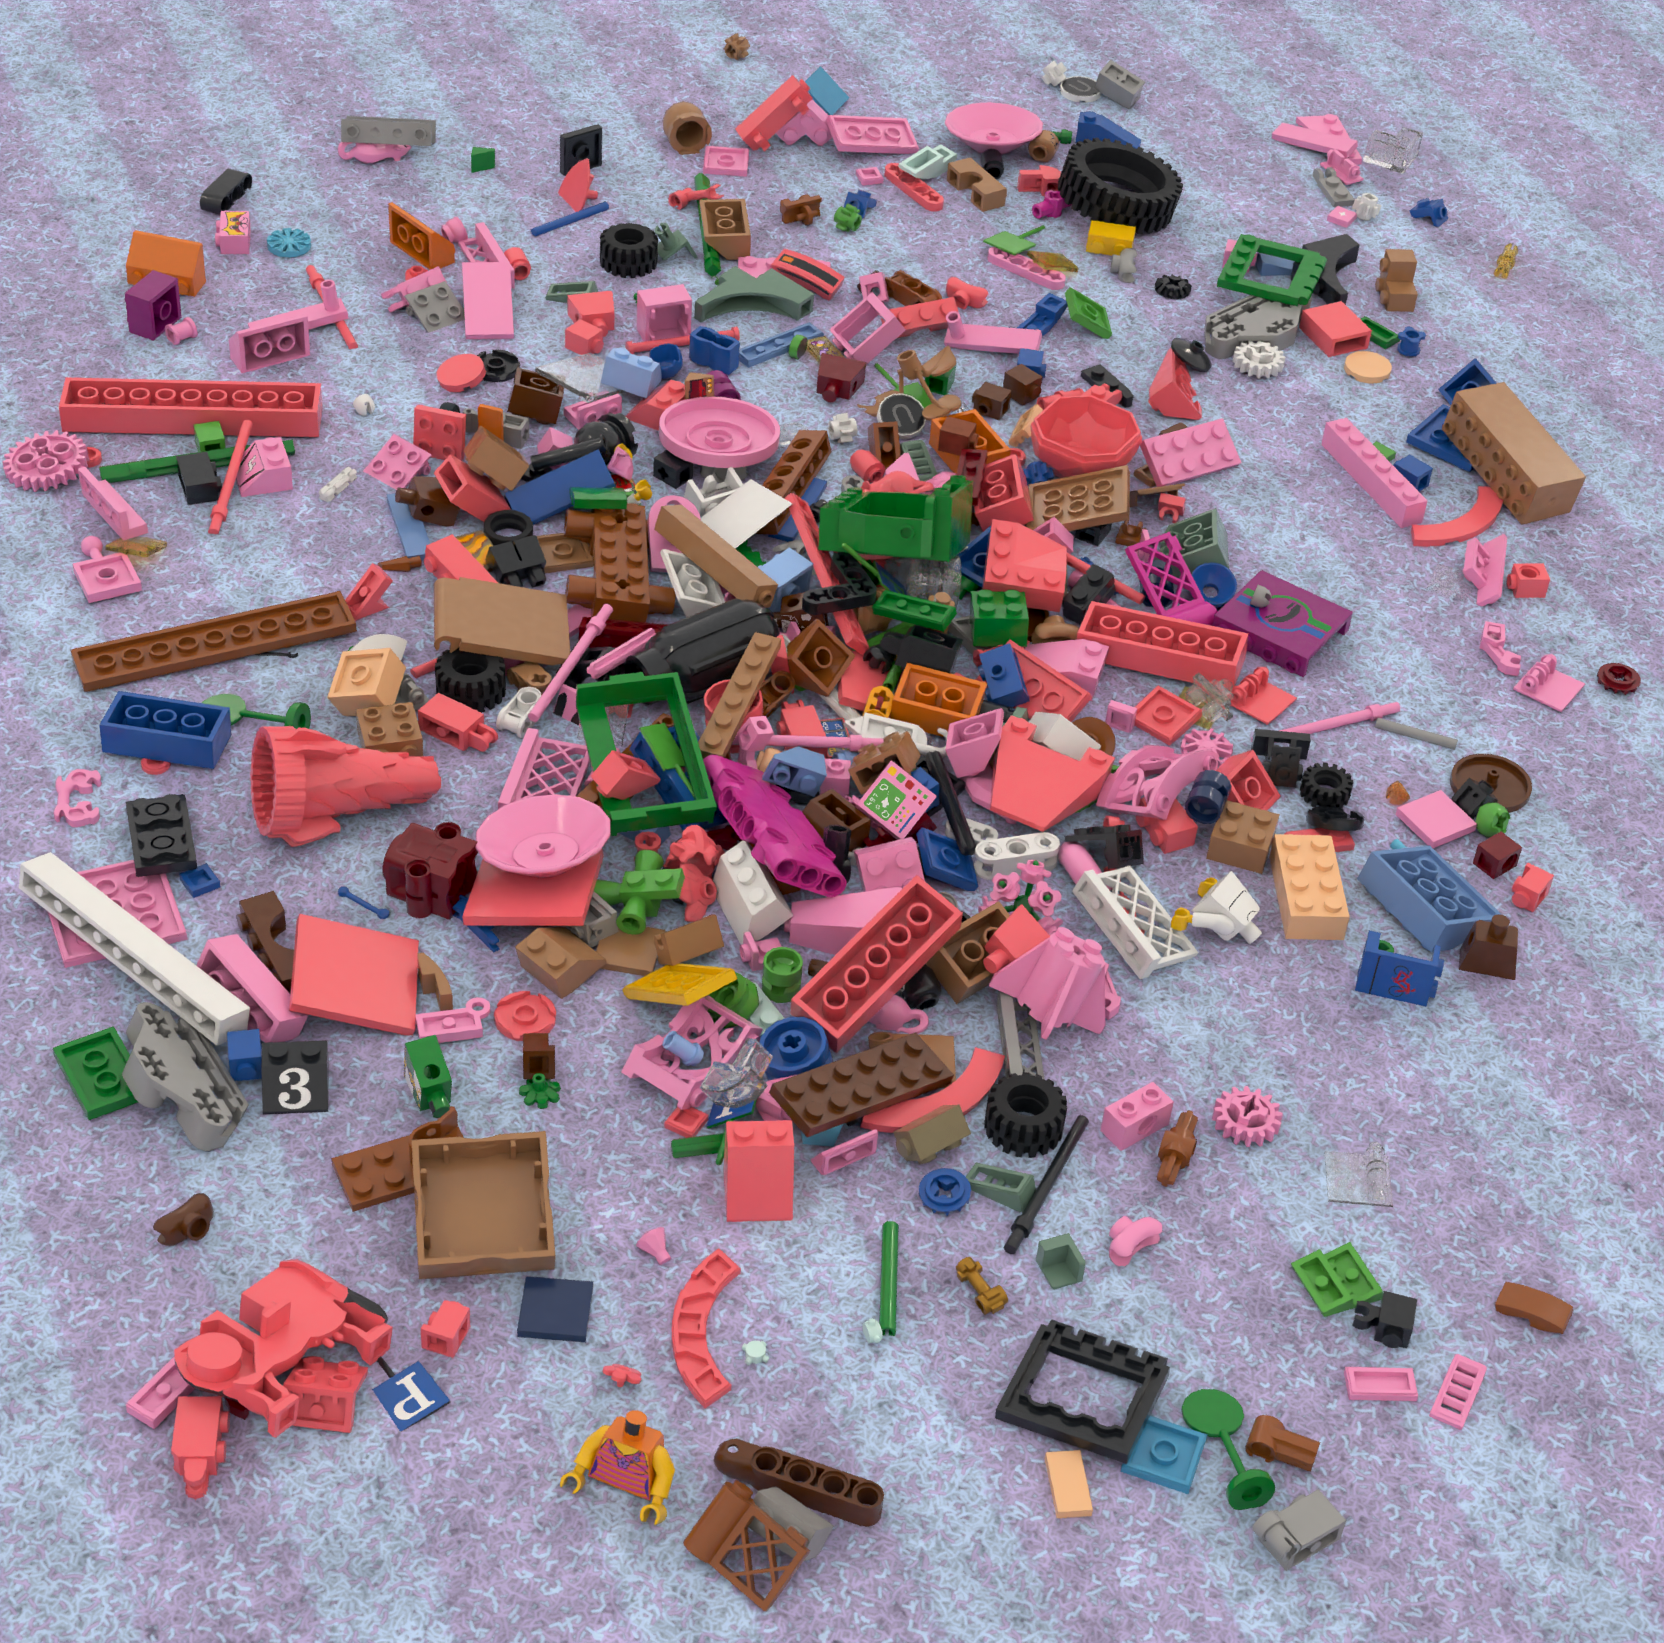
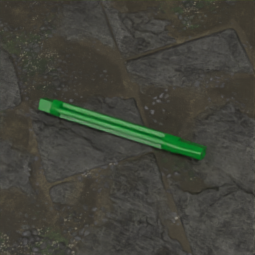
(711, 256)
(167, 465)

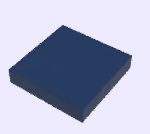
(555, 1309)

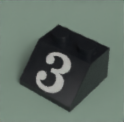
(295, 1077)

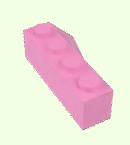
(247, 978)

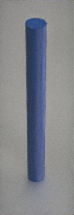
(536, 231)

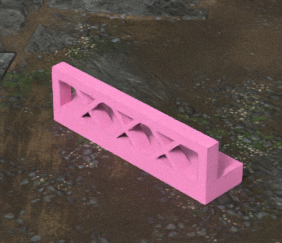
(487, 248)
(111, 506)

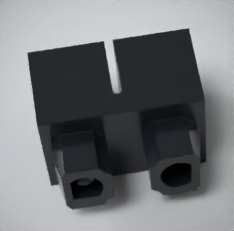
(518, 562)

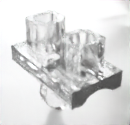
(1215, 694)

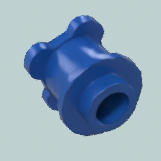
(1410, 341)

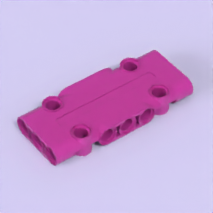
(780, 833)

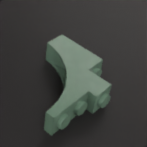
(743, 292)

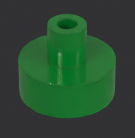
(966, 586)

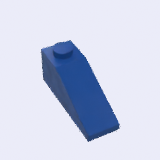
(1098, 126)

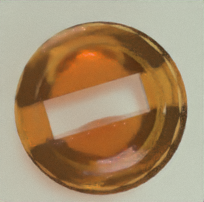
(1397, 793)

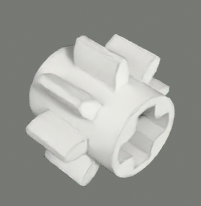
(1054, 73)
(1366, 206)
(842, 428)

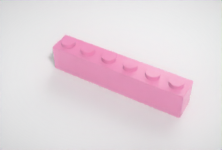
(1374, 473)

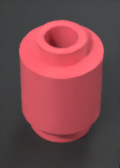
(519, 262)
(867, 466)

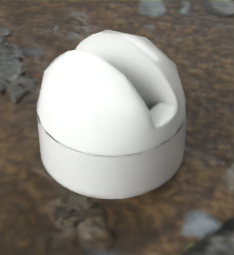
(360, 407)

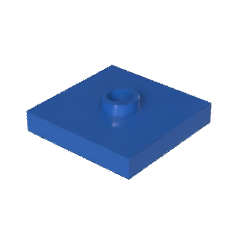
(944, 860)

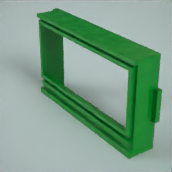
(632, 689)

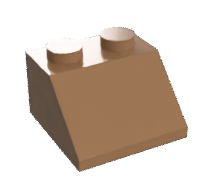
(558, 959)

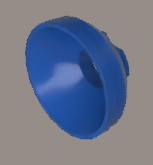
(1218, 577)

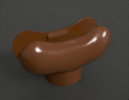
(186, 1222)

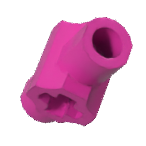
(1051, 206)

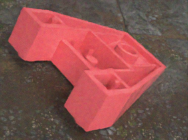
(1039, 783)

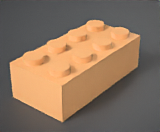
(1309, 887)

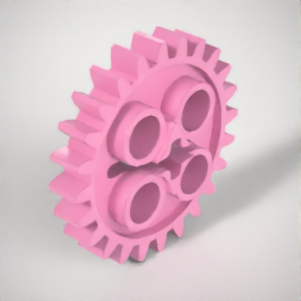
(45, 460)

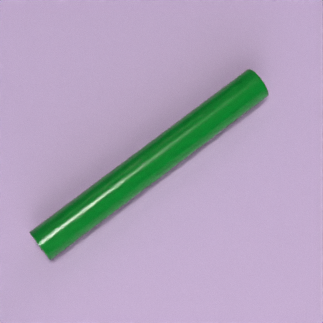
(889, 1273)

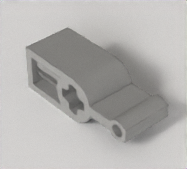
(514, 427)

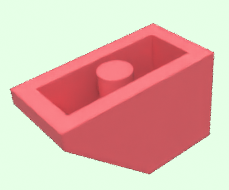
(623, 776)

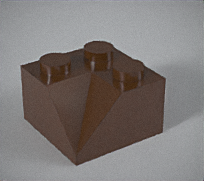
(535, 397)

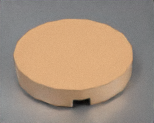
(1367, 367)

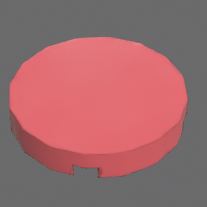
(461, 372)
(524, 1014)

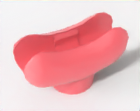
(966, 294)

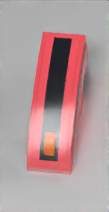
(808, 273)

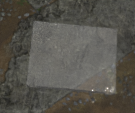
(580, 376)

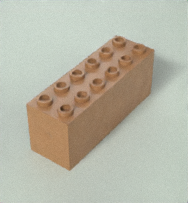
(1513, 452)

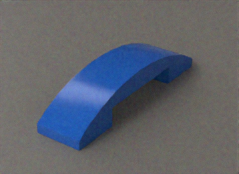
(1046, 315)

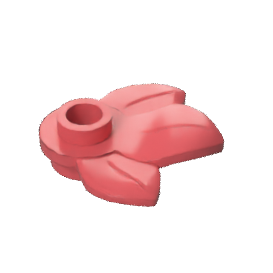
(696, 892)

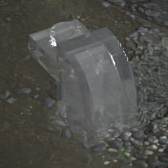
(738, 1082)

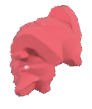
(695, 848)

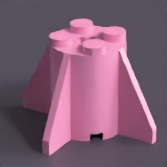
(1059, 982)

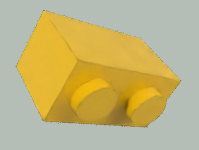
(1109, 238)

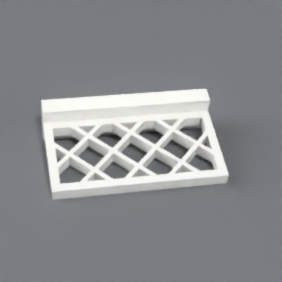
(1123, 928)

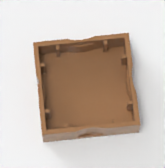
(482, 1205)

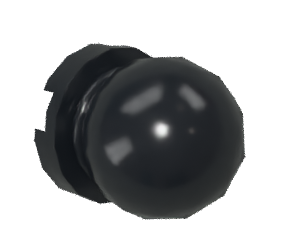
(616, 430)

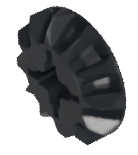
(1173, 287)

